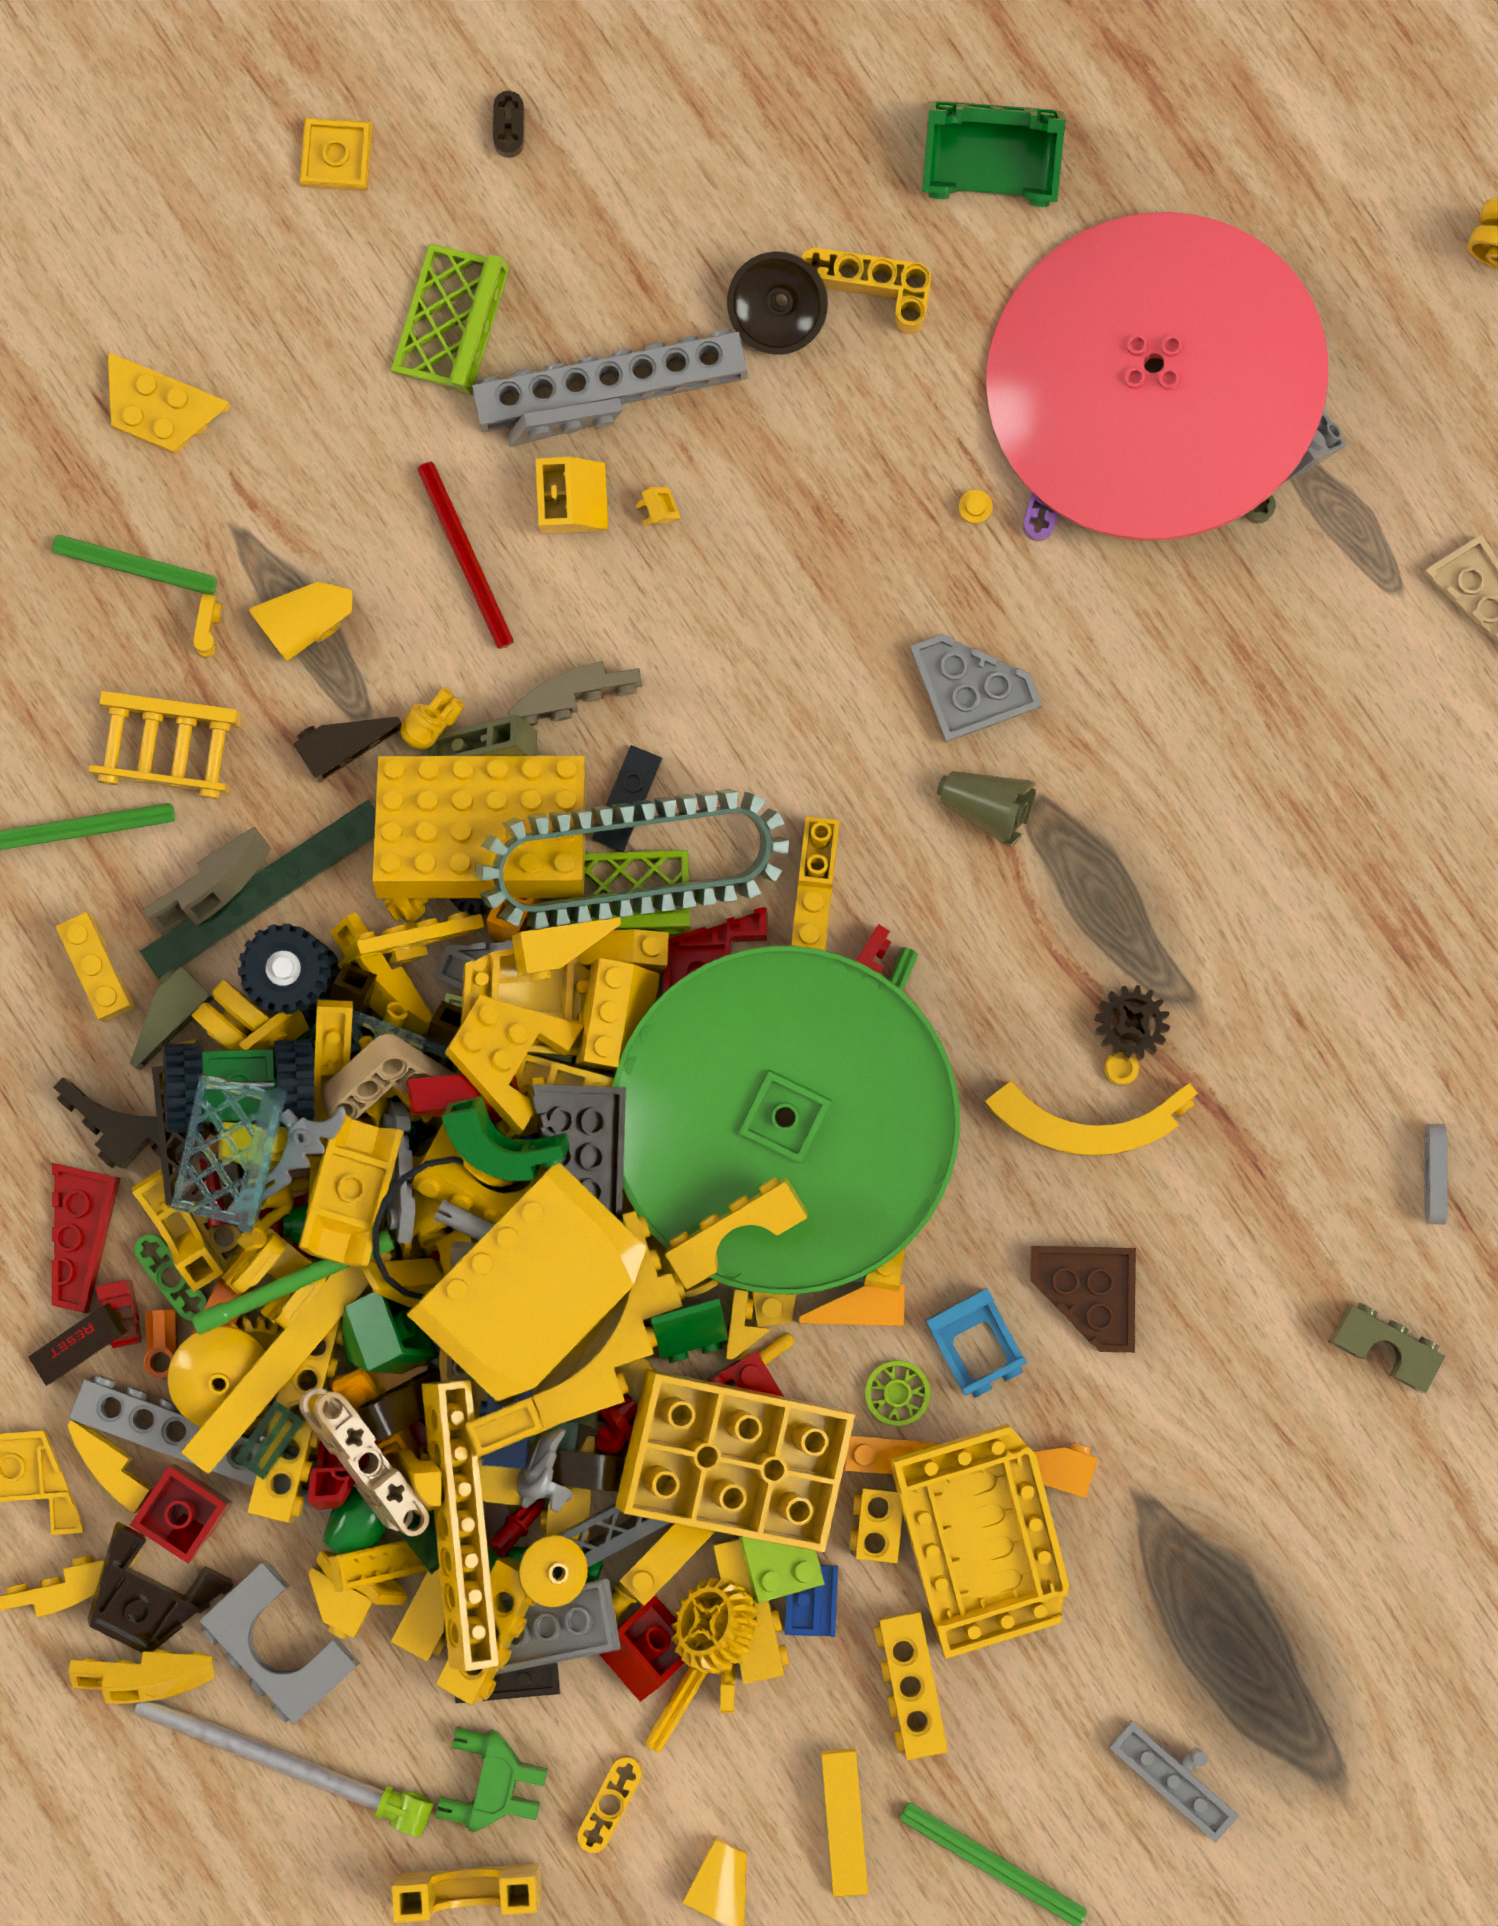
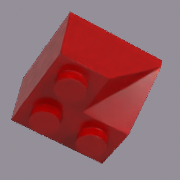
(181, 1513)

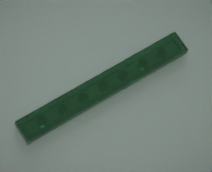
(265, 889)

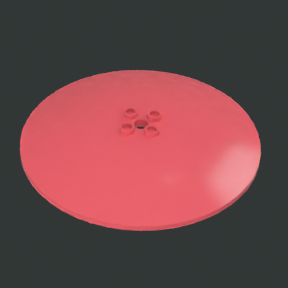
(1170, 446)

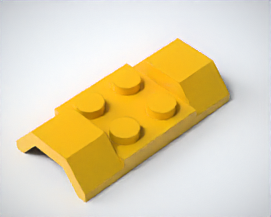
(349, 1191)

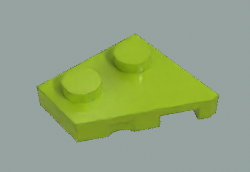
(779, 1568)

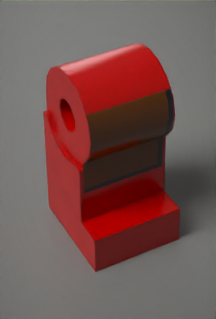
(123, 1302)

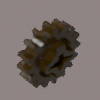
(1123, 1011)

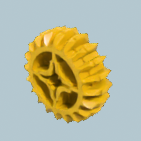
(722, 1626)

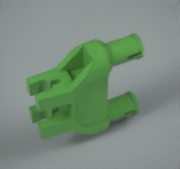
(496, 1783)

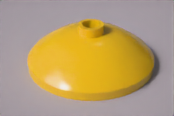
(202, 1358)

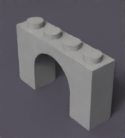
(232, 1626)

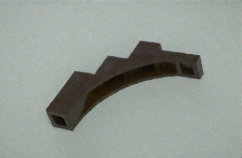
(123, 1133)

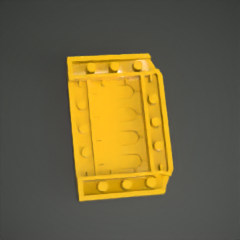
(532, 1286)
(982, 1539)

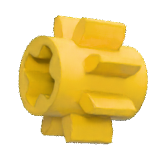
(407, 908)

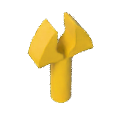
(773, 1349)
(727, 1694)

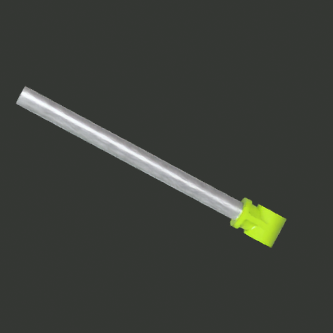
(407, 1810)

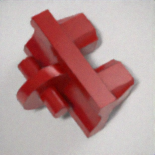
(620, 1425)

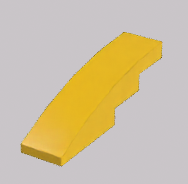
(844, 1822)

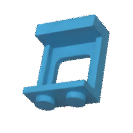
(962, 1317)

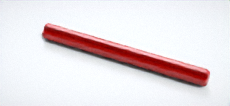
(465, 555)

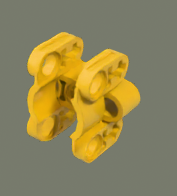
(278, 1260)

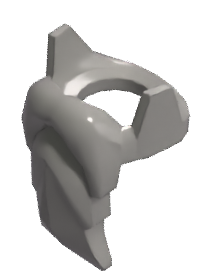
(536, 1479)

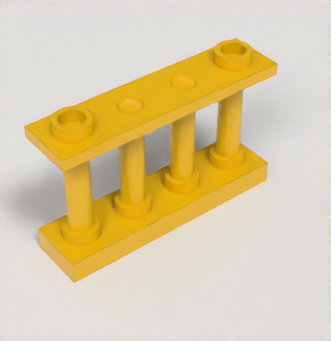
(153, 712)

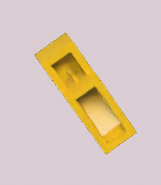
(110, 1466)

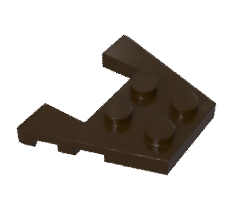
(139, 1608)

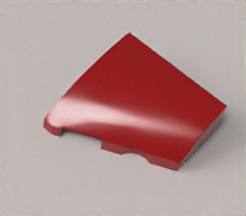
(330, 1480)

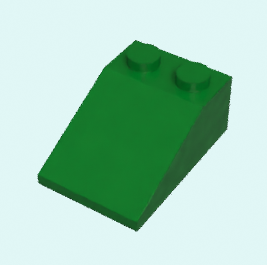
(689, 1329)

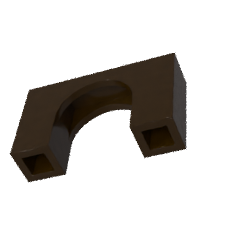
(358, 985)

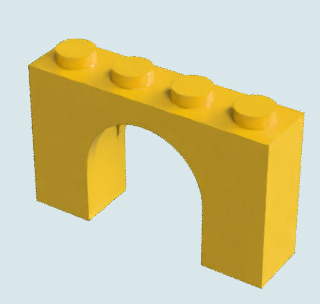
(458, 1185)
(423, 1893)

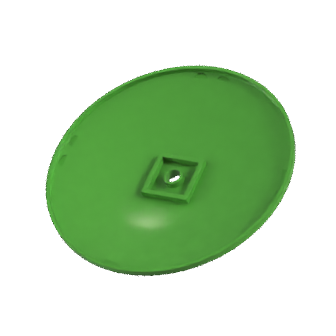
(867, 1099)

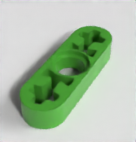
(148, 1262)

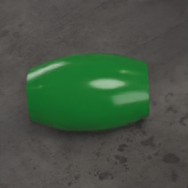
(352, 1526)

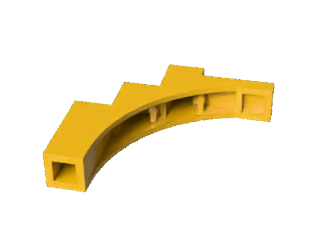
(597, 1384)

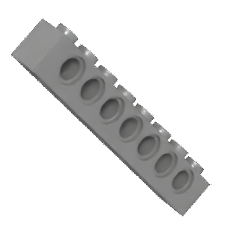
(629, 388)
(91, 1411)

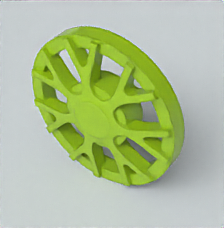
(897, 1393)

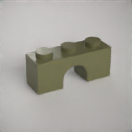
(1415, 1360)

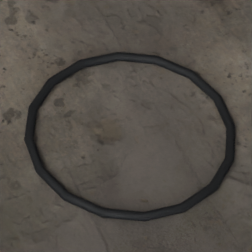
(375, 1229)

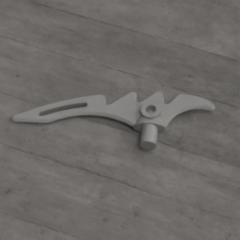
(302, 1140)

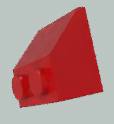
(646, 1649)

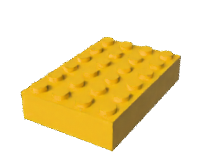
(444, 807)
(735, 1460)

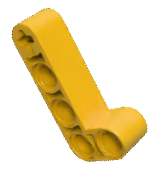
(865, 284)

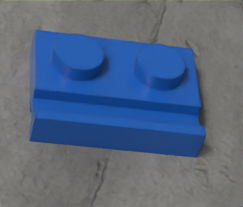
(814, 1609)

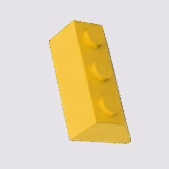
(613, 1007)

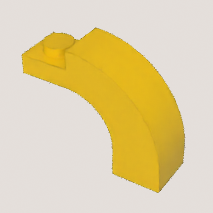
(187, 1243)

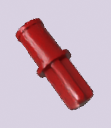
(515, 1527)

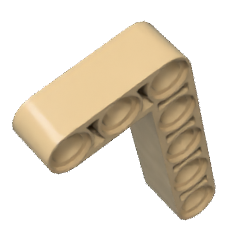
(374, 1071)

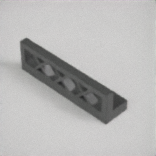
(613, 1539)

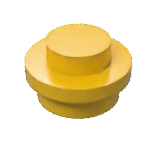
(975, 506)

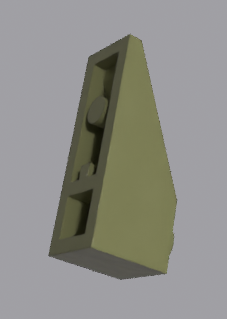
(493, 738)
(168, 1013)

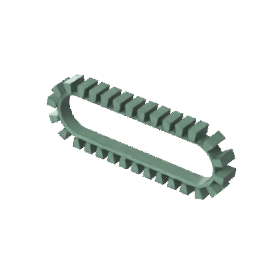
(641, 897)

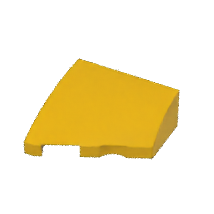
(422, 1477)
(720, 1884)

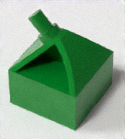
(383, 1336)

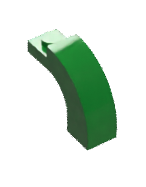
(493, 1152)

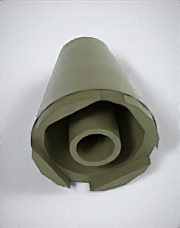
(989, 802)

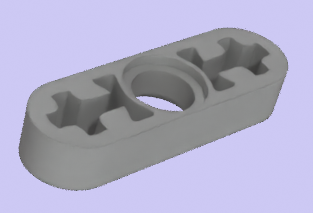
(1435, 1173)

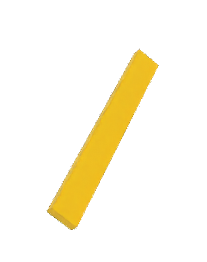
(275, 1367)

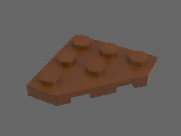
(1091, 1290)

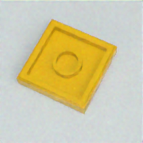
(336, 154)

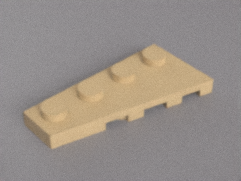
(1471, 581)

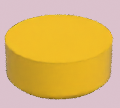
(1120, 1071)

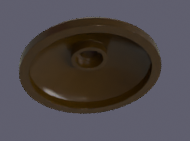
(758, 315)

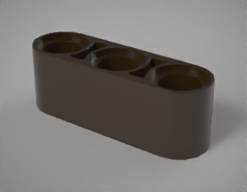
(397, 1406)

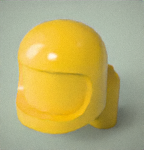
(426, 723)

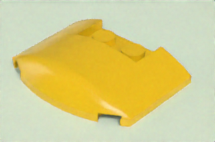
(559, 996)

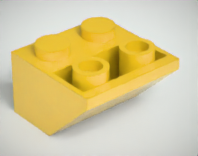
(571, 495)

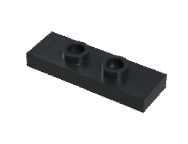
(631, 785)

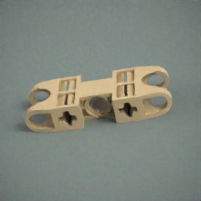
(348, 1439)

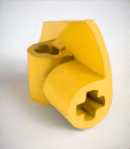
(303, 616)

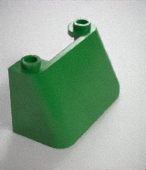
(993, 150)

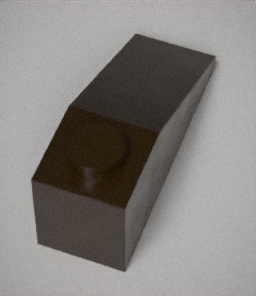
(337, 745)

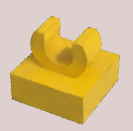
(660, 506)

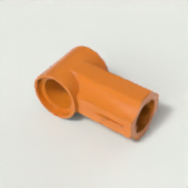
(160, 1338)

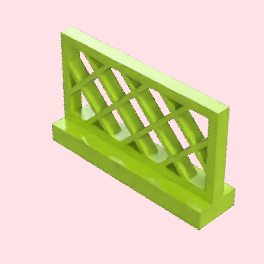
(477, 327)
(671, 921)

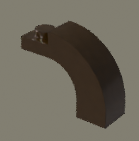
(588, 1470)

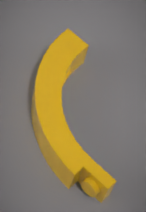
(1048, 1131)

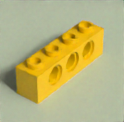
(474, 1685)
(931, 1737)

